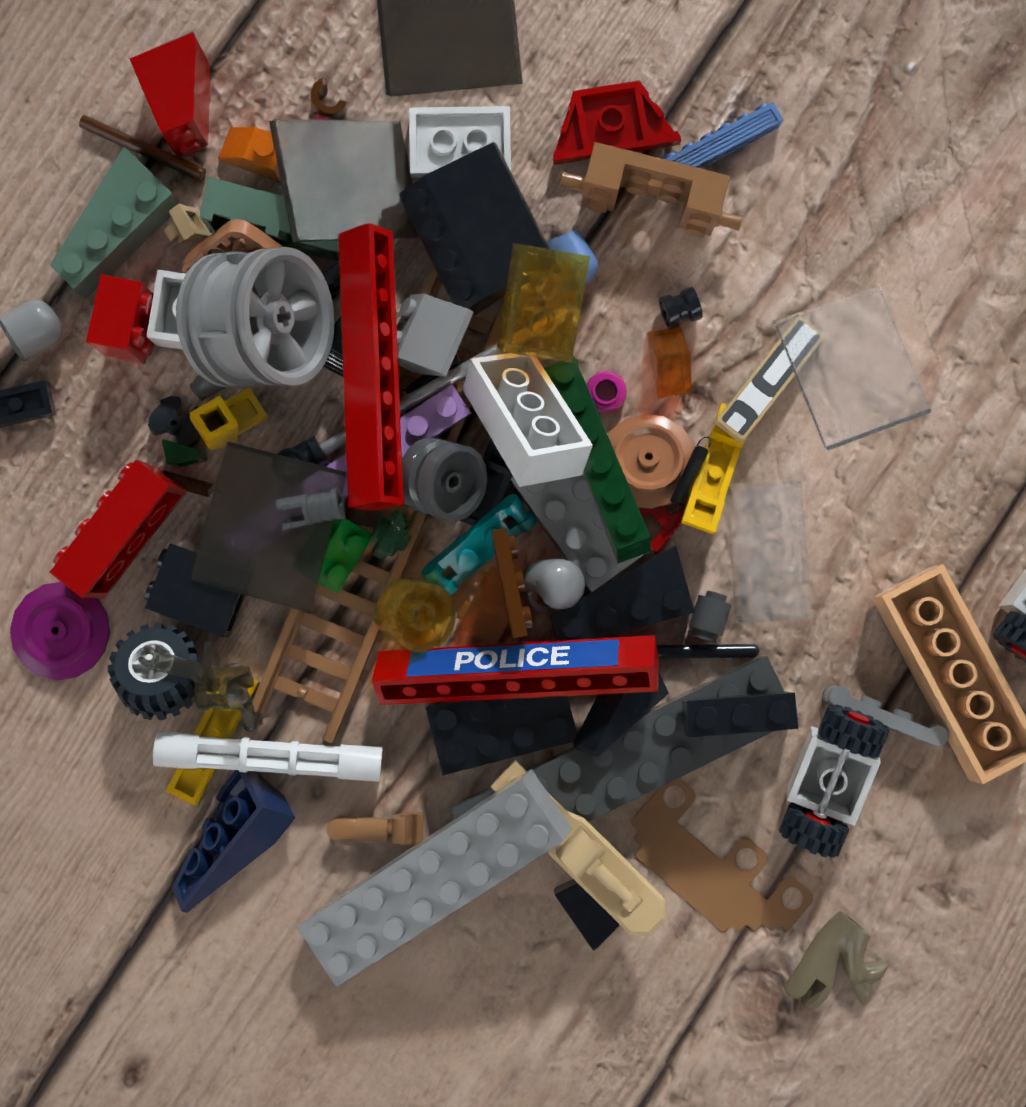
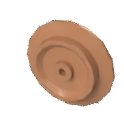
(661, 441)

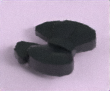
(166, 420)

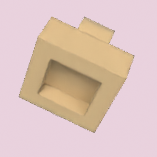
(186, 225)

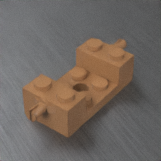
(671, 181)

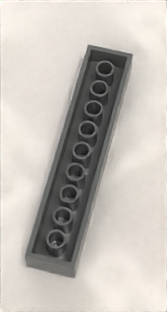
(647, 753)

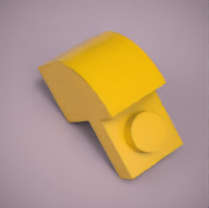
(226, 420)

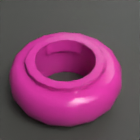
(618, 384)

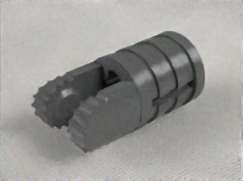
(315, 507)

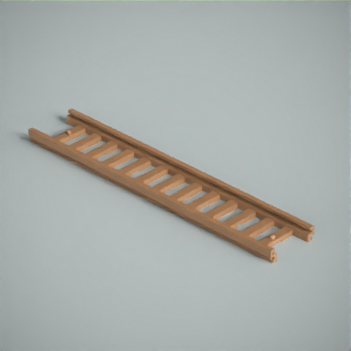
(285, 647)

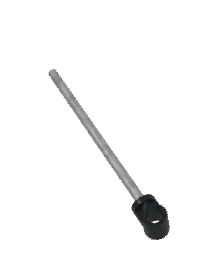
(316, 453)

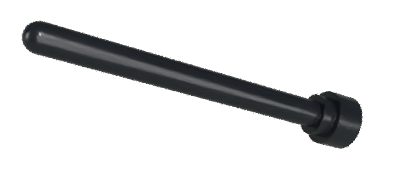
(708, 651)

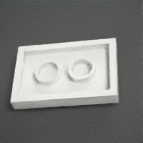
(450, 133)

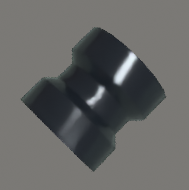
(680, 308)

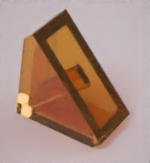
(670, 362)

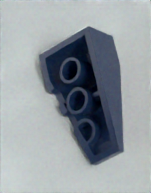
(243, 827)

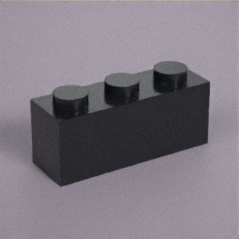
(739, 714)

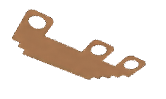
(706, 882)

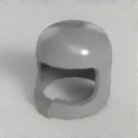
(31, 328)
(556, 581)

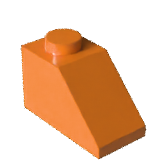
(252, 151)

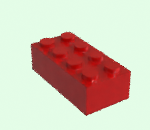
(117, 530)

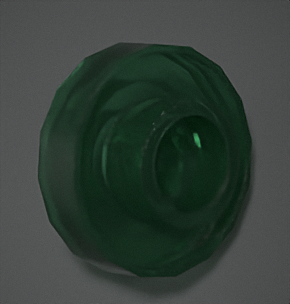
(390, 535)

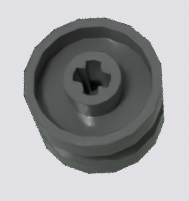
(443, 479)

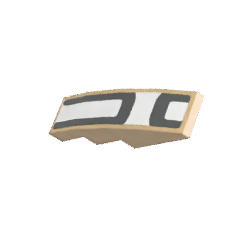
(757, 394)

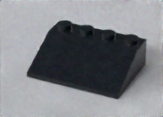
(468, 225)

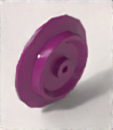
(80, 638)

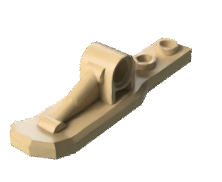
(602, 870)

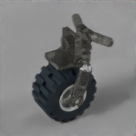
(162, 672)

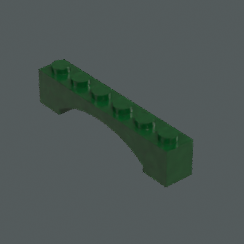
(603, 472)

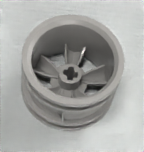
(288, 321)

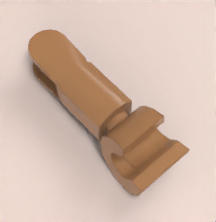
(404, 828)

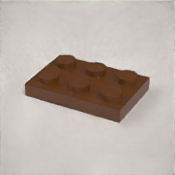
(511, 582)

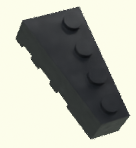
(634, 600)

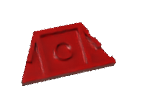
(612, 116)

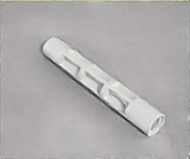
(245, 755)

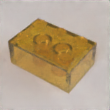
(542, 303)

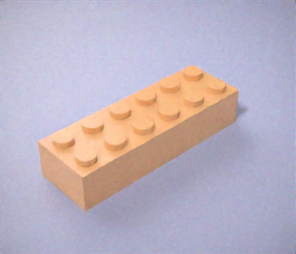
(956, 672)

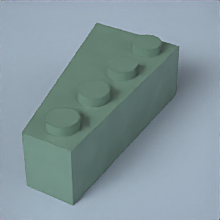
(264, 210)
(113, 224)

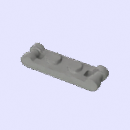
(897, 721)

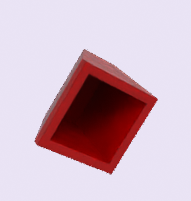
(178, 91)

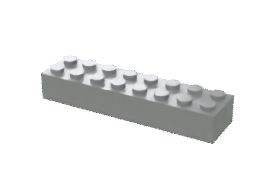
(435, 877)

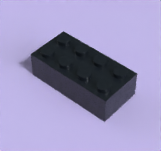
(498, 729)

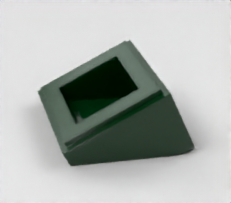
(181, 455)

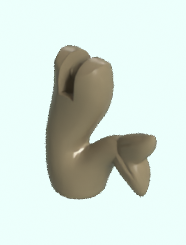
(817, 969)

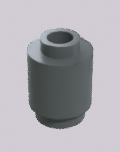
(710, 616)

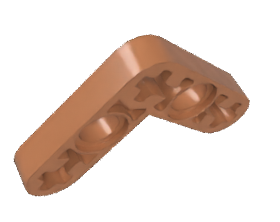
(247, 239)

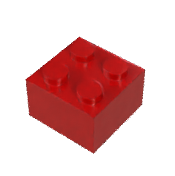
(121, 319)

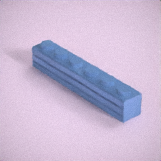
(729, 137)

